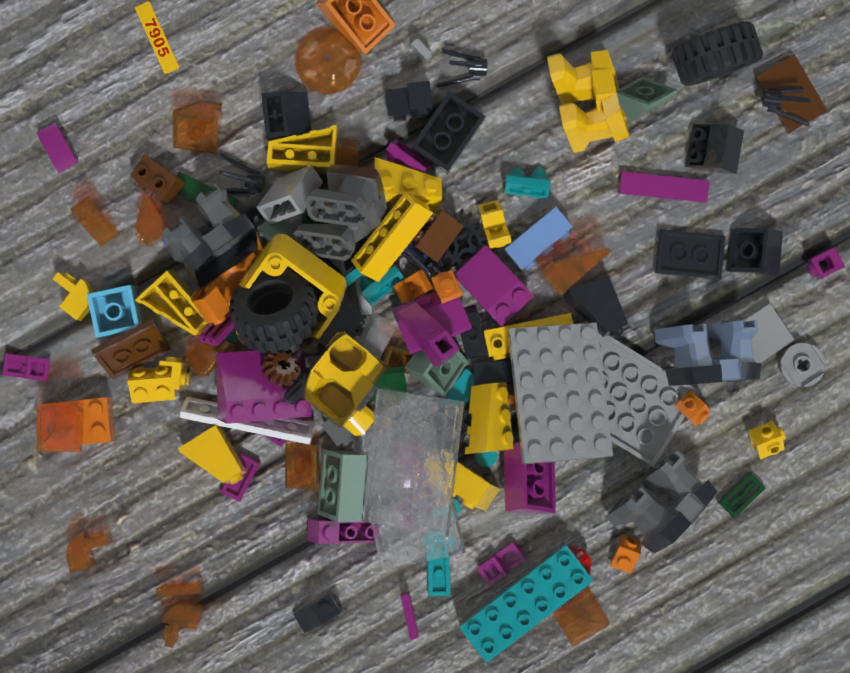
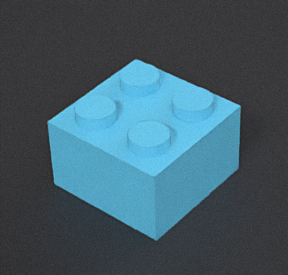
(114, 311)

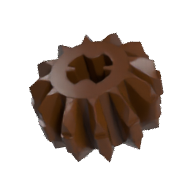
(280, 368)

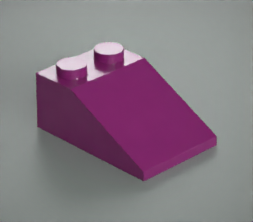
(493, 285)

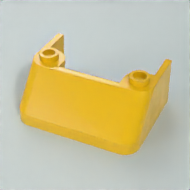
(285, 252)

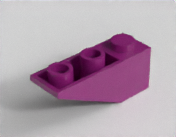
(429, 334)
(332, 532)

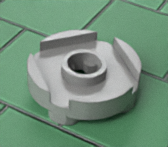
(814, 369)

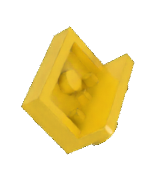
(179, 373)
(150, 384)

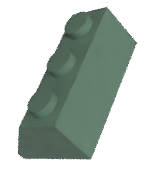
(342, 485)

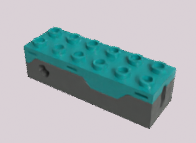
(527, 600)

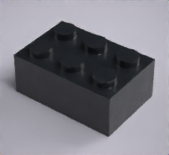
(448, 132)

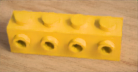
(395, 232)
(498, 341)

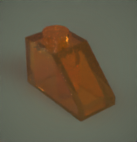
(94, 220)
(149, 223)

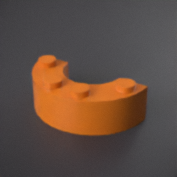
(215, 297)

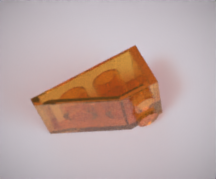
(568, 271)

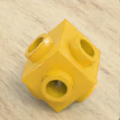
(767, 439)

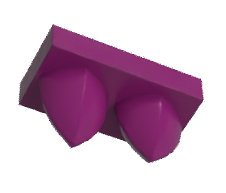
(401, 153)

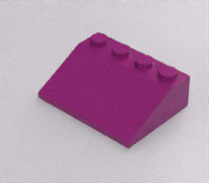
(247, 395)

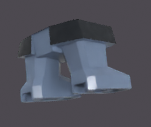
(694, 357)

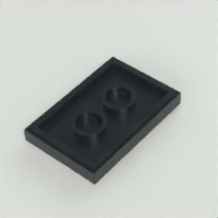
(689, 254)

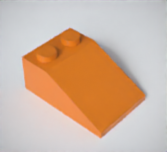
(358, 20)

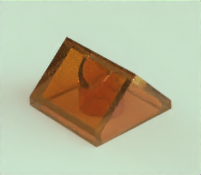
(302, 466)

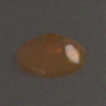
(329, 76)

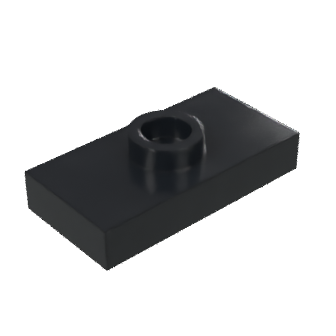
(473, 339)

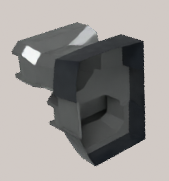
(351, 208)
(218, 250)
(662, 522)

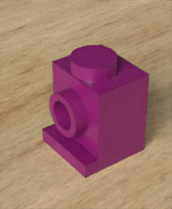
(832, 264)

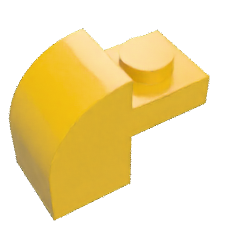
(494, 224)
(76, 302)

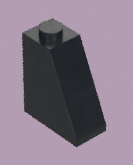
(598, 304)

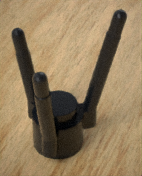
(476, 66)
(773, 98)
(252, 182)
(430, 268)

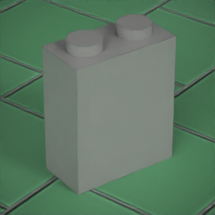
(288, 194)

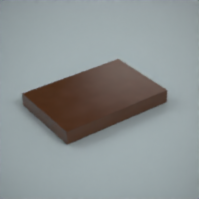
(792, 75)
(131, 349)

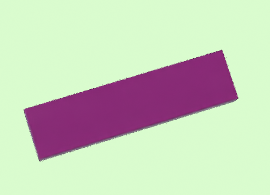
(664, 187)

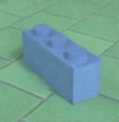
(539, 239)

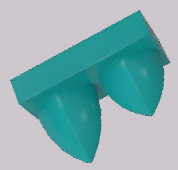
(535, 186)
(374, 290)

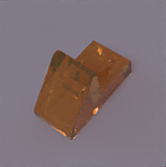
(396, 357)

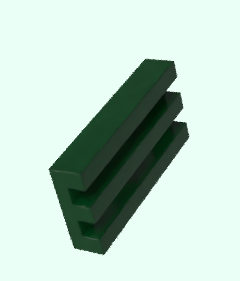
(732, 491)

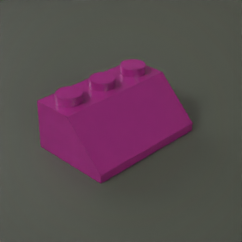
(449, 315)
(528, 486)

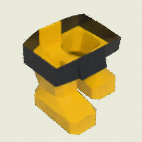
(345, 383)

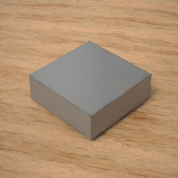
(421, 50)

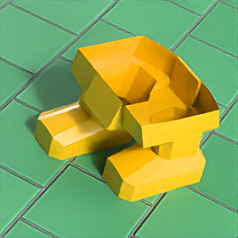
(588, 82)

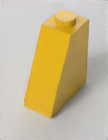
(215, 455)

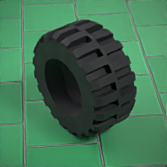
(717, 53)
(282, 328)

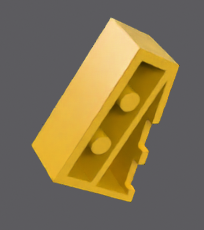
(297, 152)
(398, 179)
(172, 299)
(490, 419)
(473, 488)

